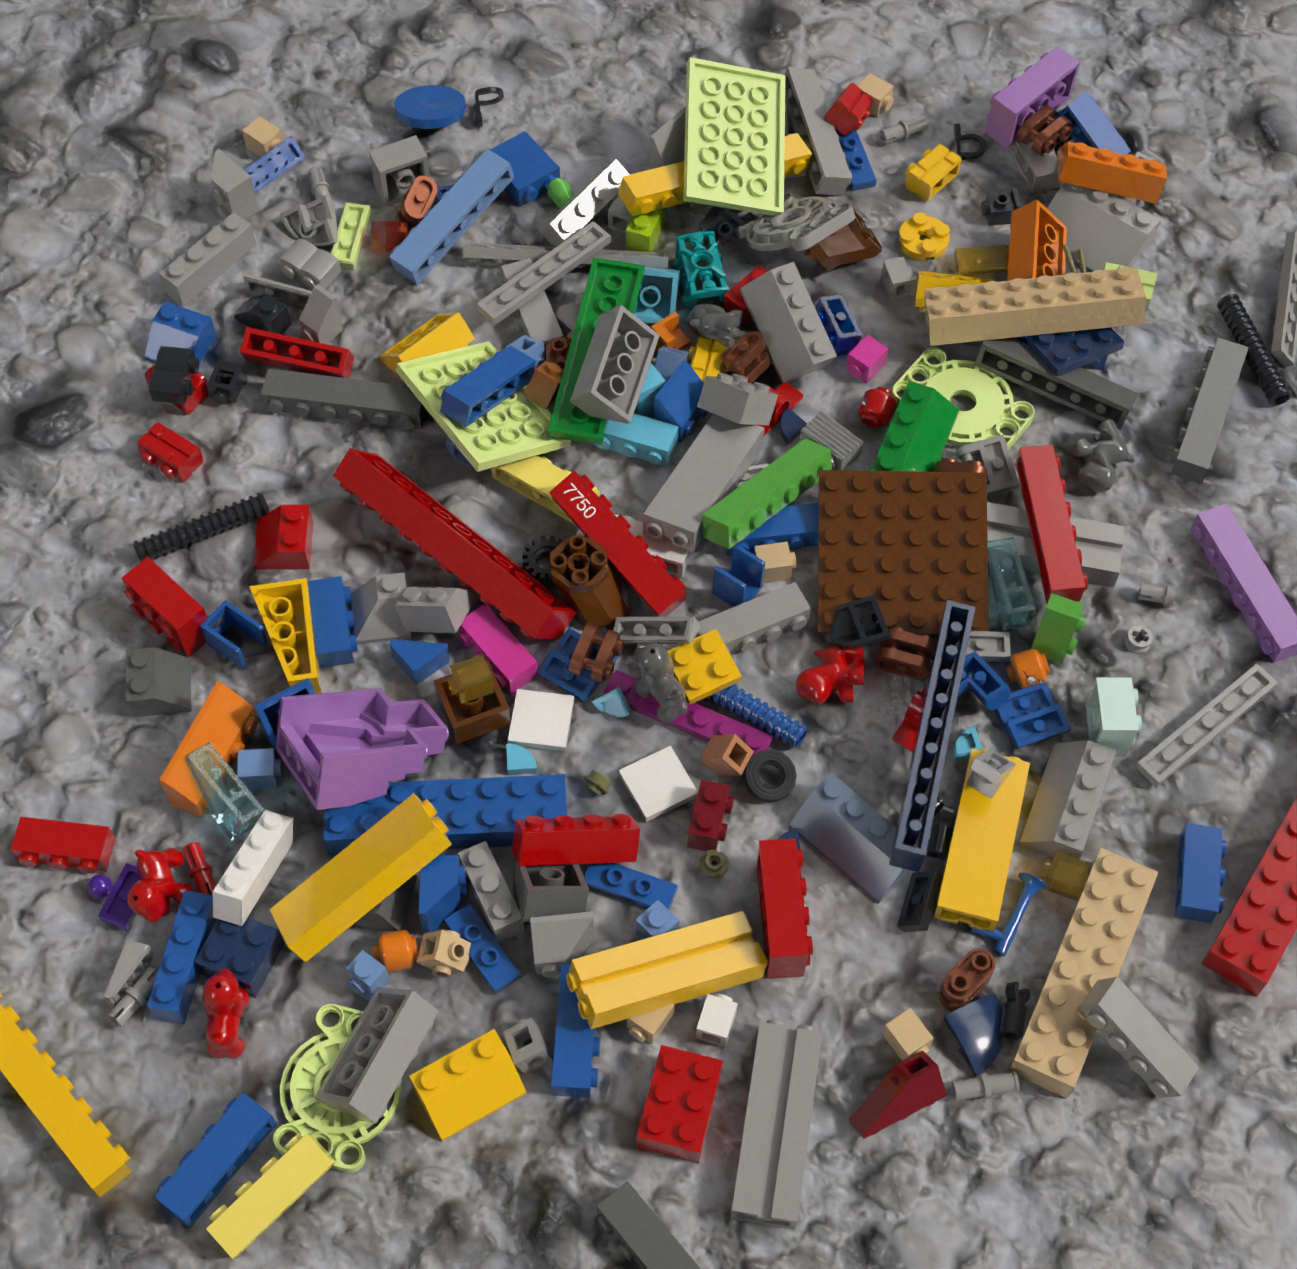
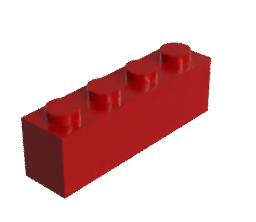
(296, 354)
(575, 840)

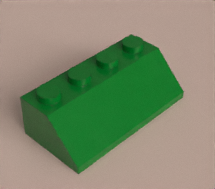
(917, 431)

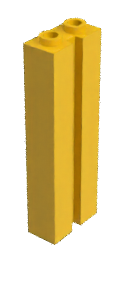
(981, 850)
(360, 877)
(665, 969)

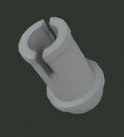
(1157, 593)

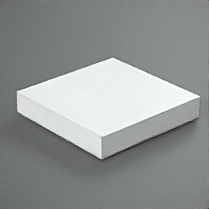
(541, 720)
(658, 783)

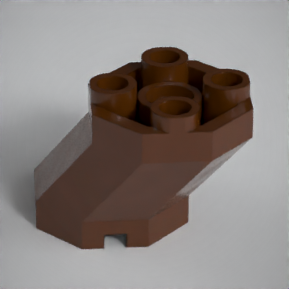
(846, 245)
(589, 582)

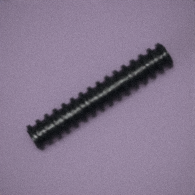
(1257, 355)
(202, 527)

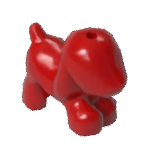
(838, 672)
(152, 894)
(224, 1007)

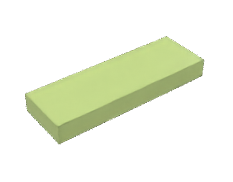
(351, 234)

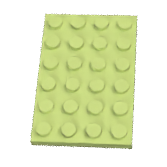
(734, 137)
(502, 435)

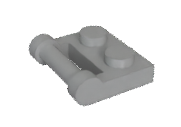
(996, 460)

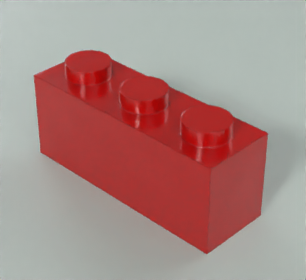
(63, 844)

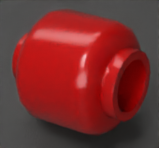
(877, 407)

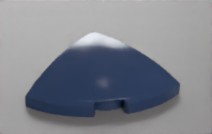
(977, 1032)

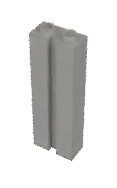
(701, 480)
(1097, 540)
(777, 1125)

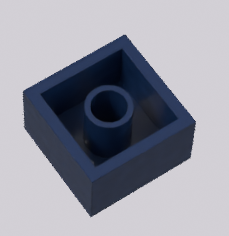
(244, 950)

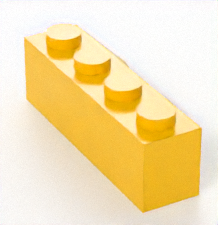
(289, 623)

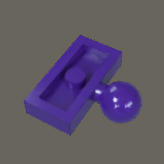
(115, 909)

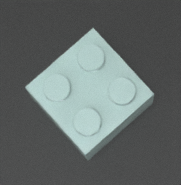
(1113, 714)

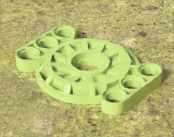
(990, 409)
(308, 1076)

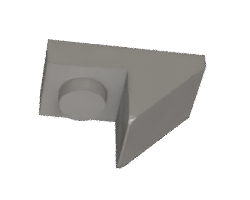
(989, 772)

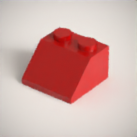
(284, 538)

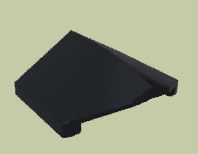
(859, 624)

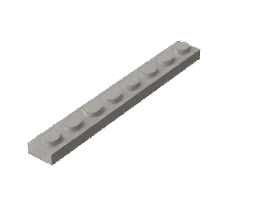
(504, 253)

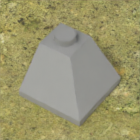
(375, 609)
(560, 940)

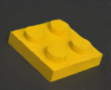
(704, 666)

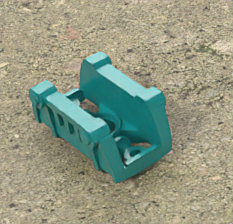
(689, 270)

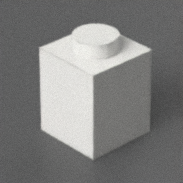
(716, 1019)

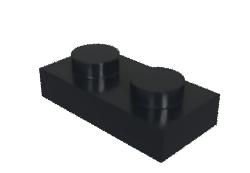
(919, 901)

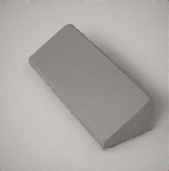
(279, 291)
(657, 629)

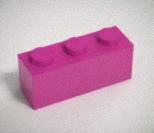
(507, 656)

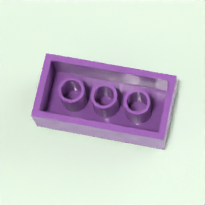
(1040, 85)

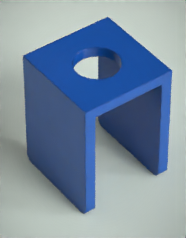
(743, 579)
(234, 616)

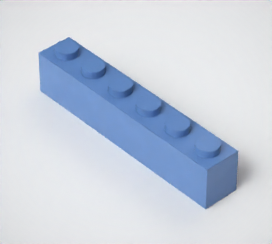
(451, 216)

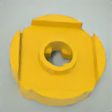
(927, 226)

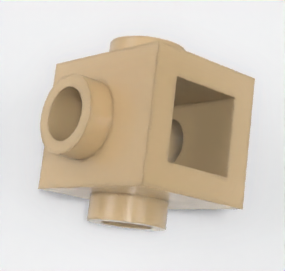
(444, 953)

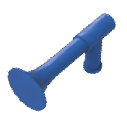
(1004, 938)

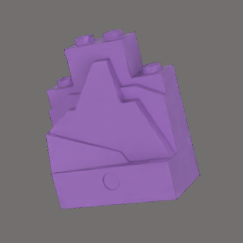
(355, 743)

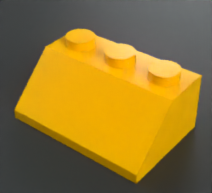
(929, 280)
(435, 336)
(468, 1084)

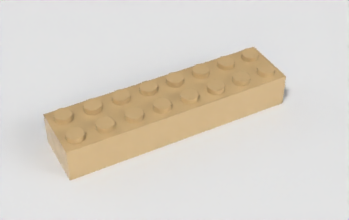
(1034, 306)
(1090, 950)

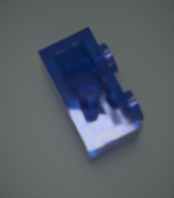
(839, 323)

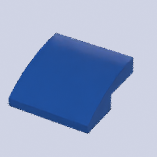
(557, 663)
(1032, 716)

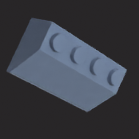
(850, 836)

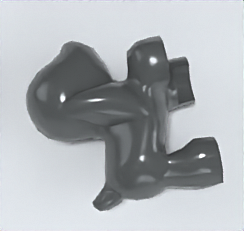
(716, 324)
(1098, 456)
(659, 680)

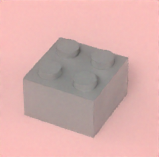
(397, 167)
(737, 399)

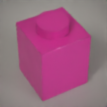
(867, 359)

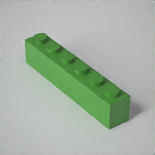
(765, 494)

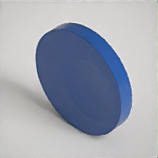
(430, 106)

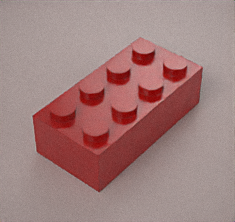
(783, 909)

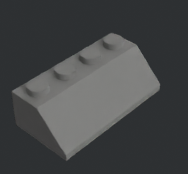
(788, 323)
(615, 366)
(1067, 798)
(377, 1054)

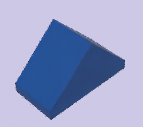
(419, 658)

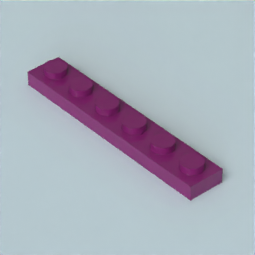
(696, 722)

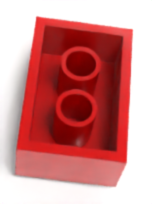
(165, 606)
(679, 1104)

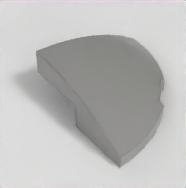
(313, 222)

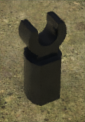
(941, 835)
(1014, 1012)

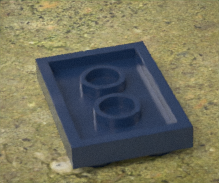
(1074, 349)

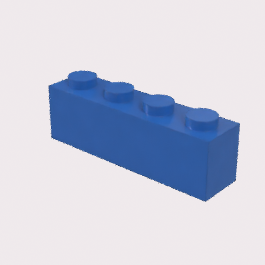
(487, 386)
(791, 524)
(177, 972)
(574, 1047)
(215, 1159)

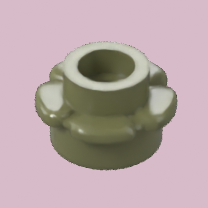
(597, 783)
(714, 871)

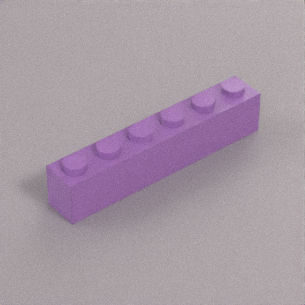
(1247, 581)

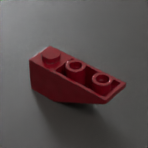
(902, 1092)

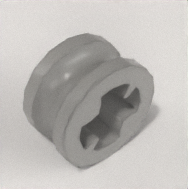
(1143, 646)

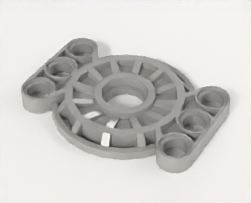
(800, 226)

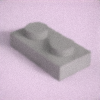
(990, 645)

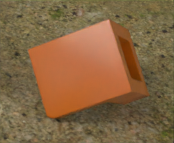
(670, 333)

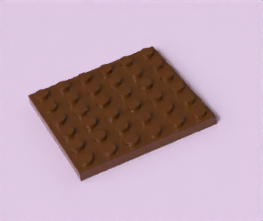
(906, 542)

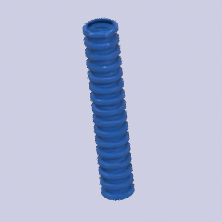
(761, 715)

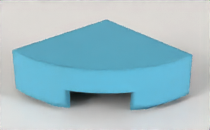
(613, 703)
(965, 742)
(520, 760)

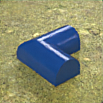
(983, 682)

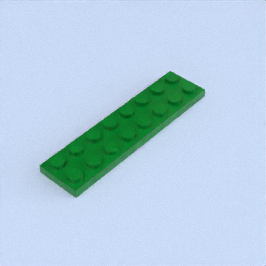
(607, 286)

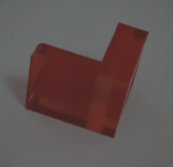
(387, 235)

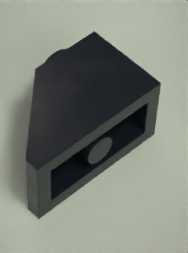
(264, 314)

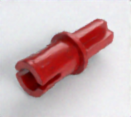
(199, 869)

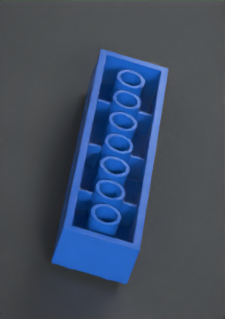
(470, 808)

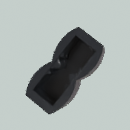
(173, 375)

